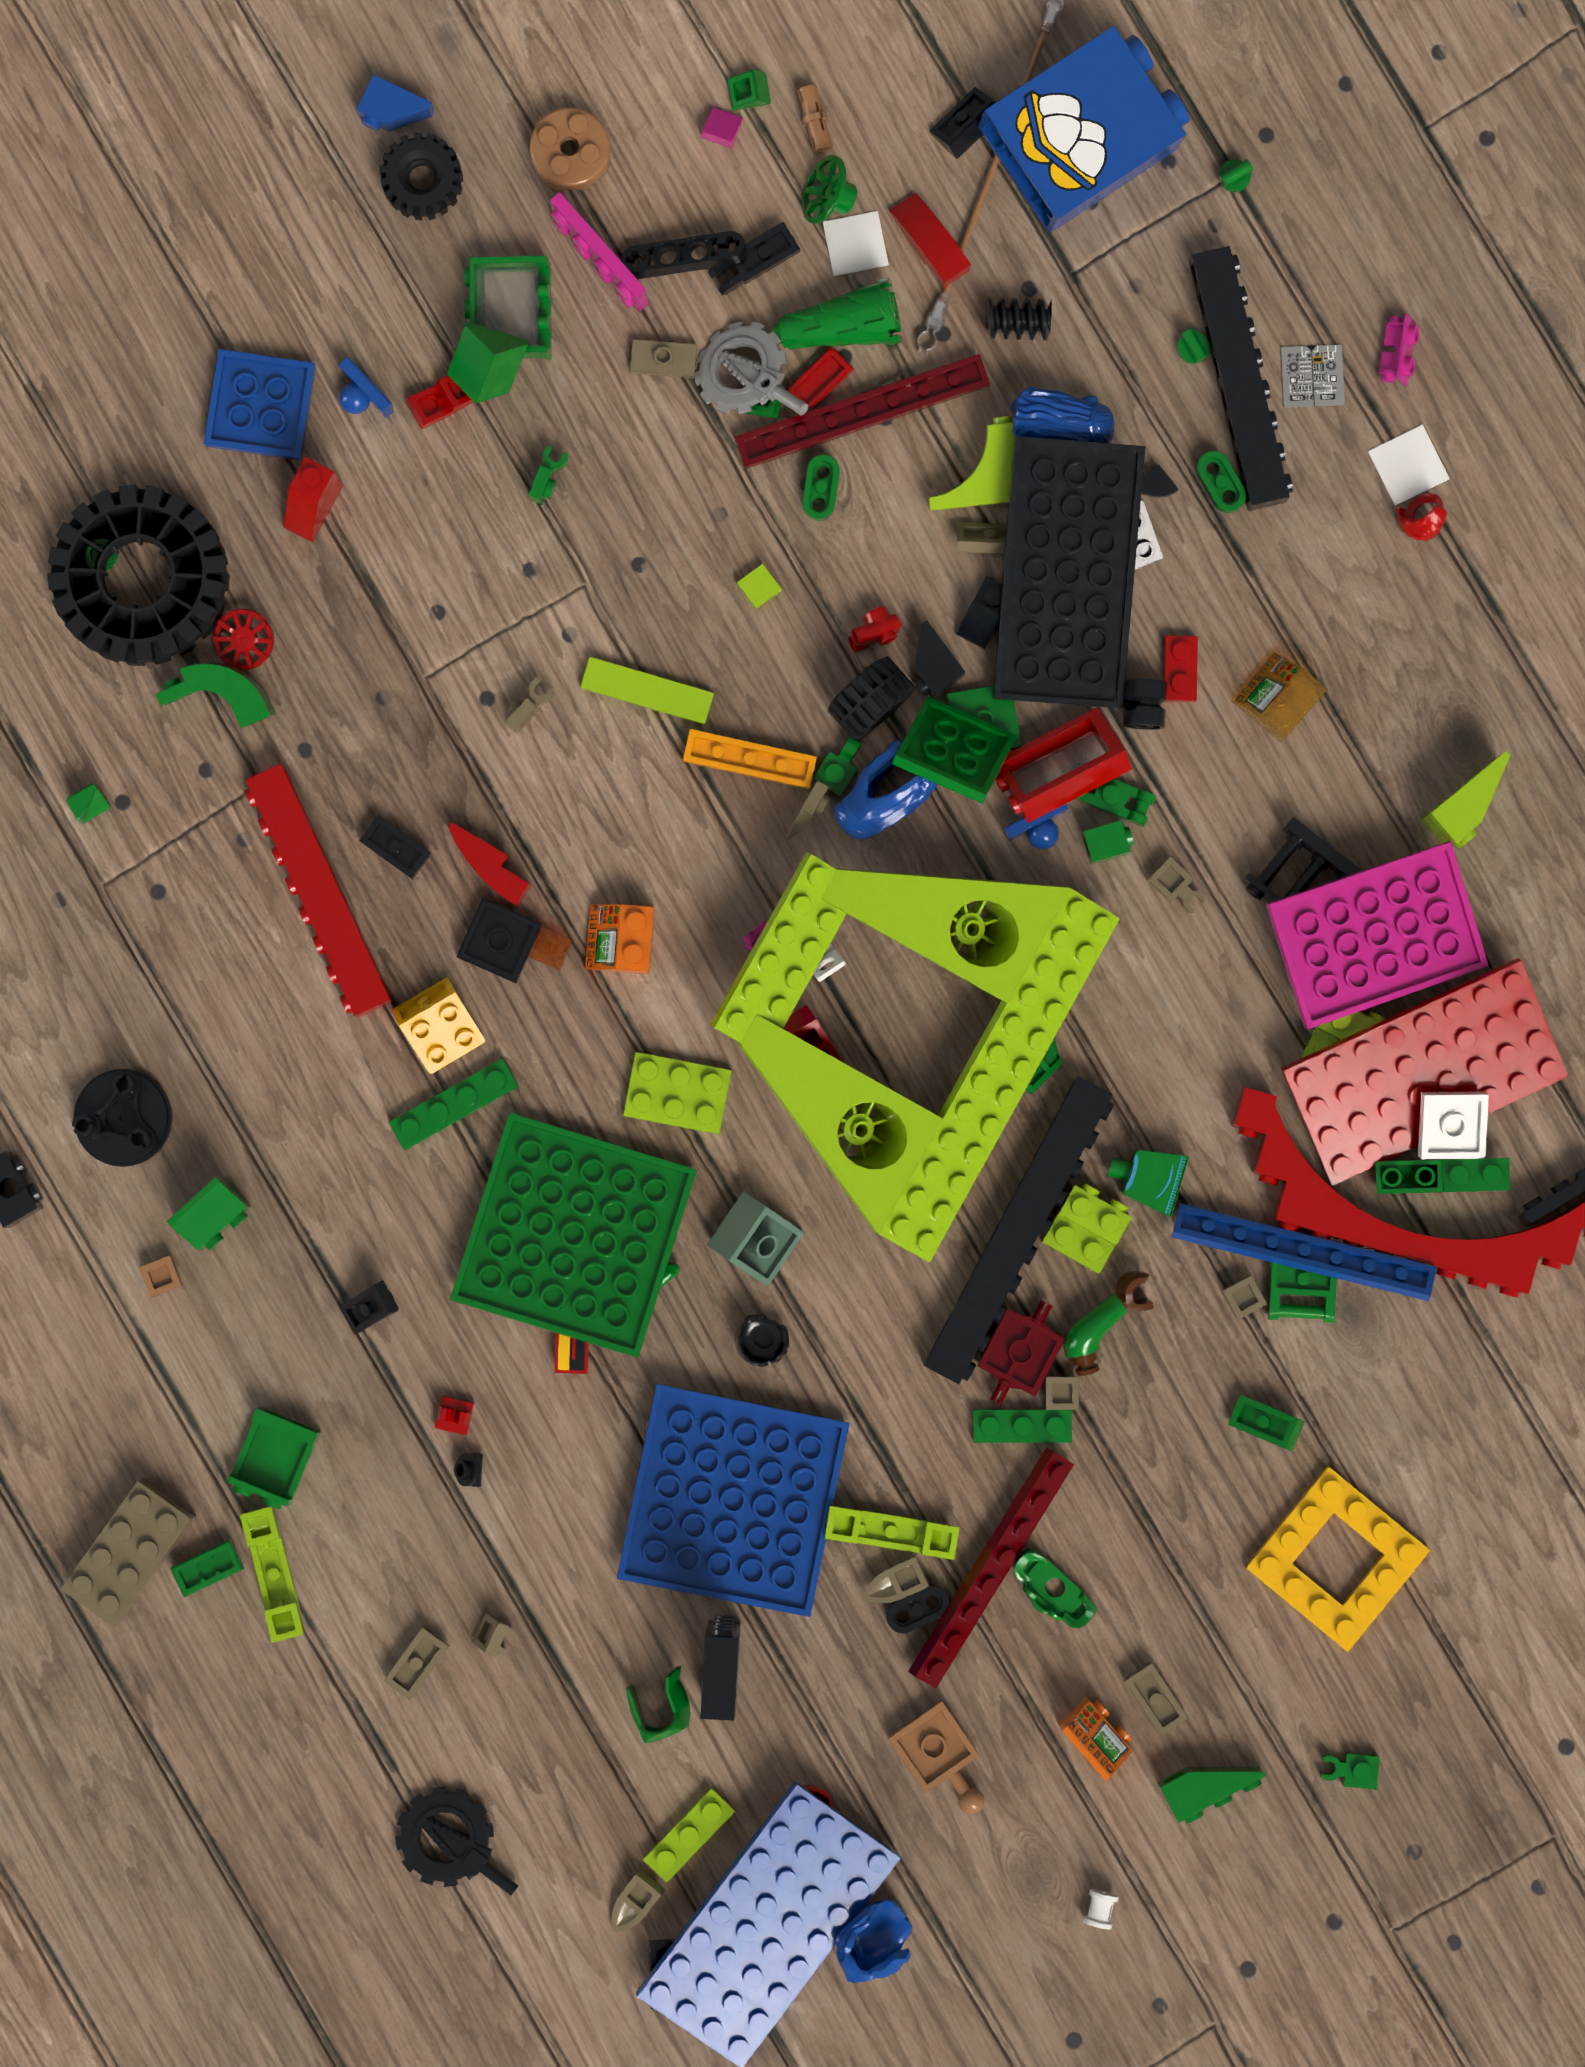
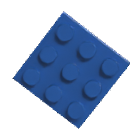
(260, 404)

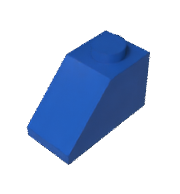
(391, 106)

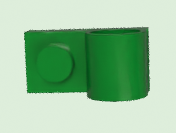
(1266, 1423)

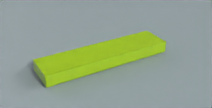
(647, 690)

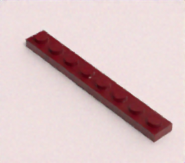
(862, 411)
(991, 1568)

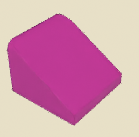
(722, 127)

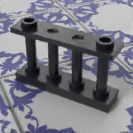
(1323, 857)

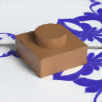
(161, 1276)

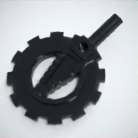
(466, 1853)

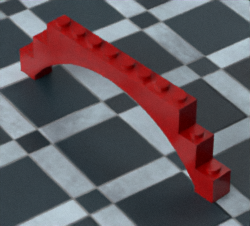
(1314, 1206)

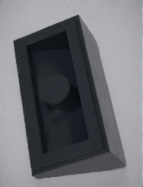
(959, 127)

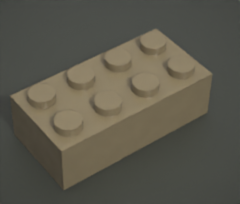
(128, 1552)

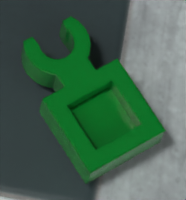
(1357, 1770)

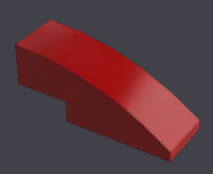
(930, 240)
(490, 865)

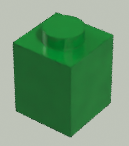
(1107, 842)

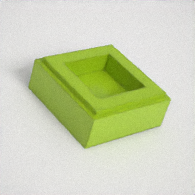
(759, 586)

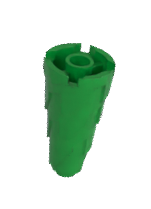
(857, 317)

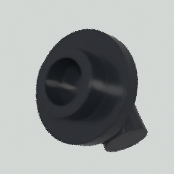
(469, 1469)

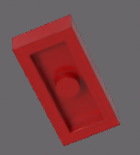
(1181, 668)

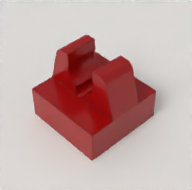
(454, 1415)

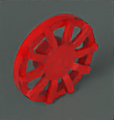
(243, 639)

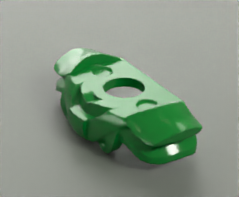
(1072, 1606)

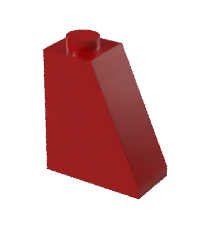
(310, 499)

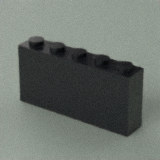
(720, 1668)

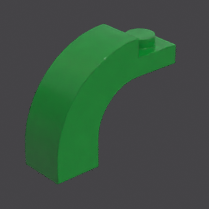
(235, 686)

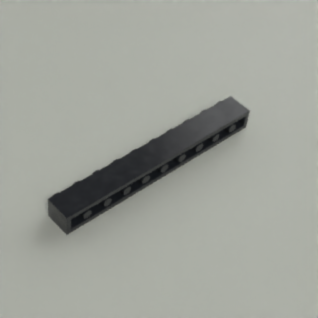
(1018, 1230)

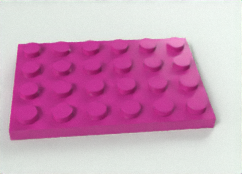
(1377, 935)

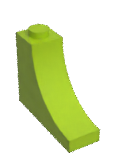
(992, 475)

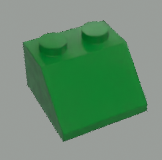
(210, 1214)

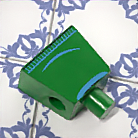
(1151, 1178)

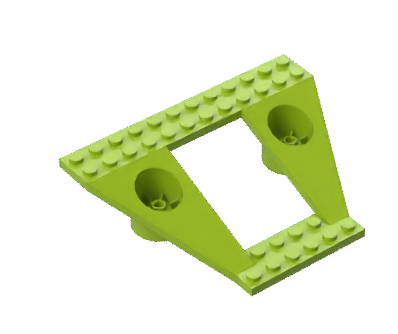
(919, 1162)

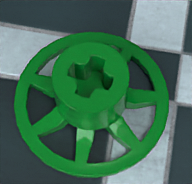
(833, 192)

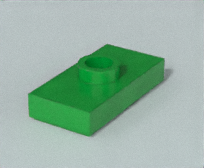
(207, 1568)

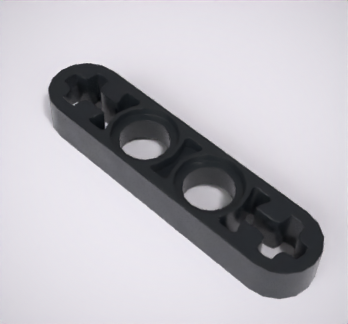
(684, 248)

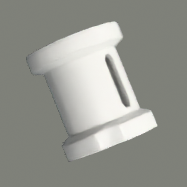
(1100, 1909)

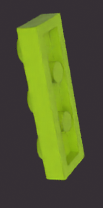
(689, 1834)

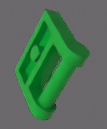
(1300, 1282)

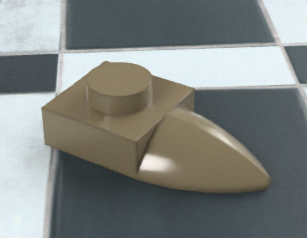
(814, 803)
(896, 1582)
(635, 1901)

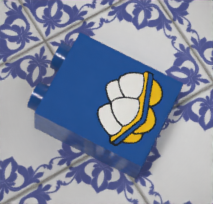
(1084, 127)

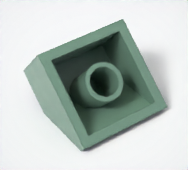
(755, 1238)

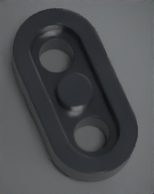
(918, 1610)

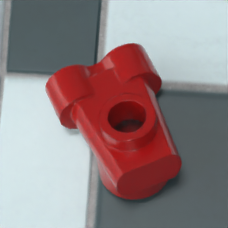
(878, 627)

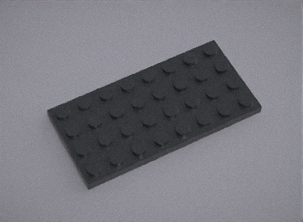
(1068, 572)

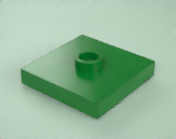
(994, 711)

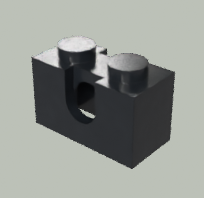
(25, 1201)

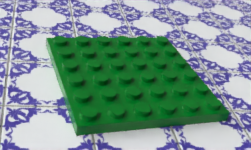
(573, 1235)

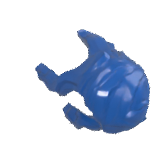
(1061, 416)
(863, 814)

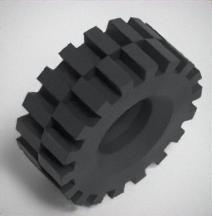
(415, 153)

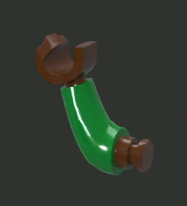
(1087, 1332)

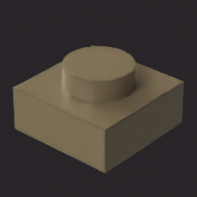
(1244, 1297)
(1062, 1393)

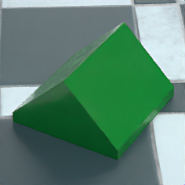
(486, 362)

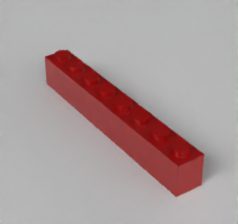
(318, 890)

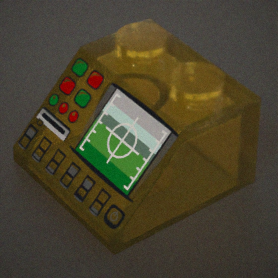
(1279, 696)

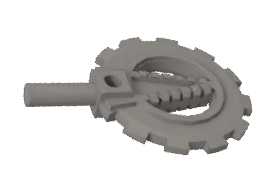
(760, 380)

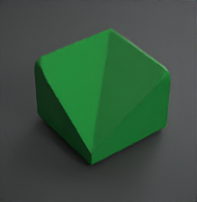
(88, 803)

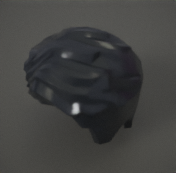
(761, 1340)

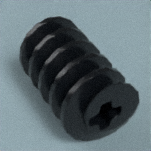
(1018, 318)

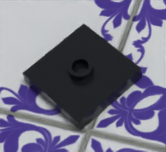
(499, 940)

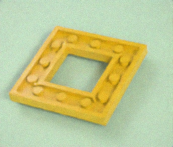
(1398, 1560)

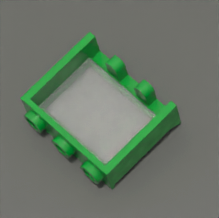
(512, 298)

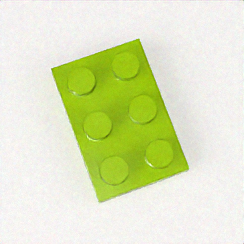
(677, 1093)

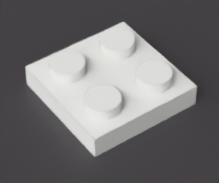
(1453, 1125)

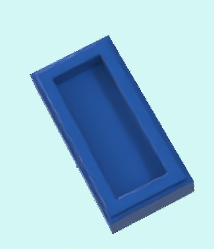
(357, 395)
(1041, 832)

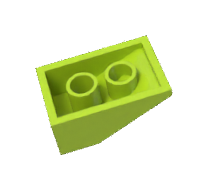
(1467, 806)

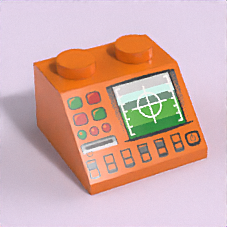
(620, 938)
(1095, 1737)

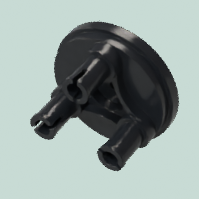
(123, 1117)

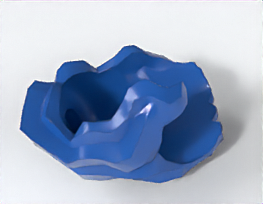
(873, 1942)

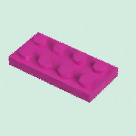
(591, 246)

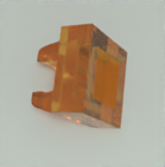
(551, 949)

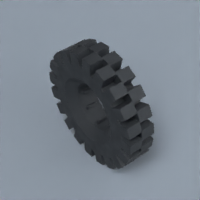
(175, 618)

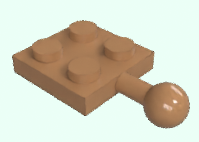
(936, 1750)

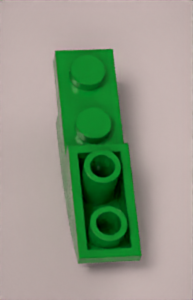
(1443, 1175)

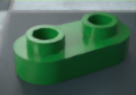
(1224, 481)
(821, 488)

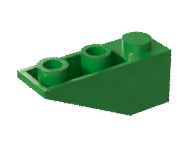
(1200, 1787)

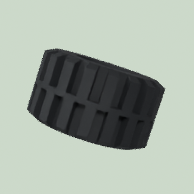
(870, 698)

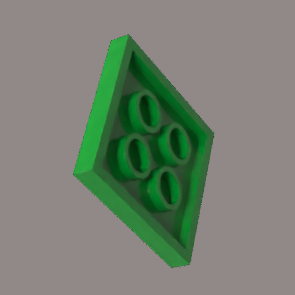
(954, 749)

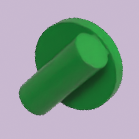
(1235, 175)
(1193, 346)

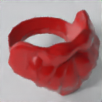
(1427, 526)

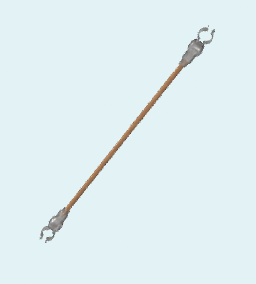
(935, 318)

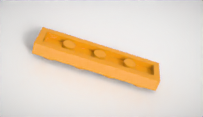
(749, 759)

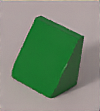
(749, 90)

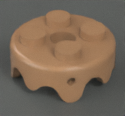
(573, 171)

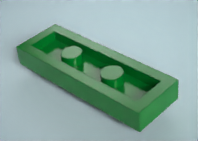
(1022, 1426)

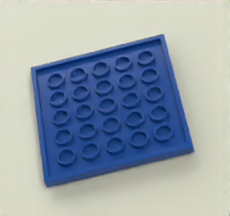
(732, 1500)

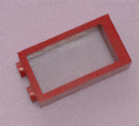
(1062, 765)

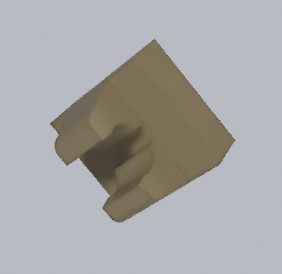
(491, 1634)

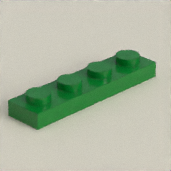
(453, 1104)

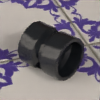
(1144, 704)

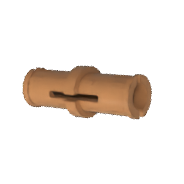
(814, 119)

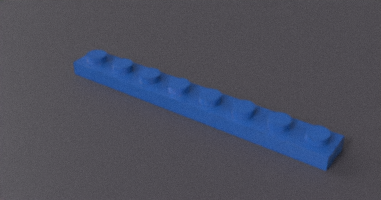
(1304, 1252)

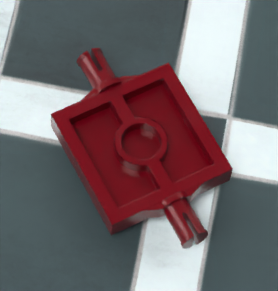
(1021, 1352)

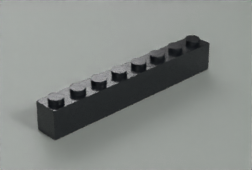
(1239, 378)

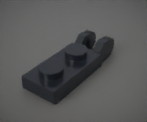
(762, 255)
(1561, 1192)

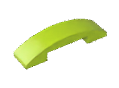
(892, 1532)
(273, 1574)

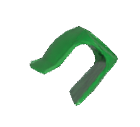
(678, 1701)

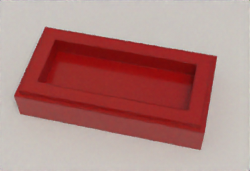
(821, 378)

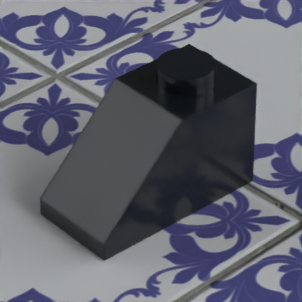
(934, 665)

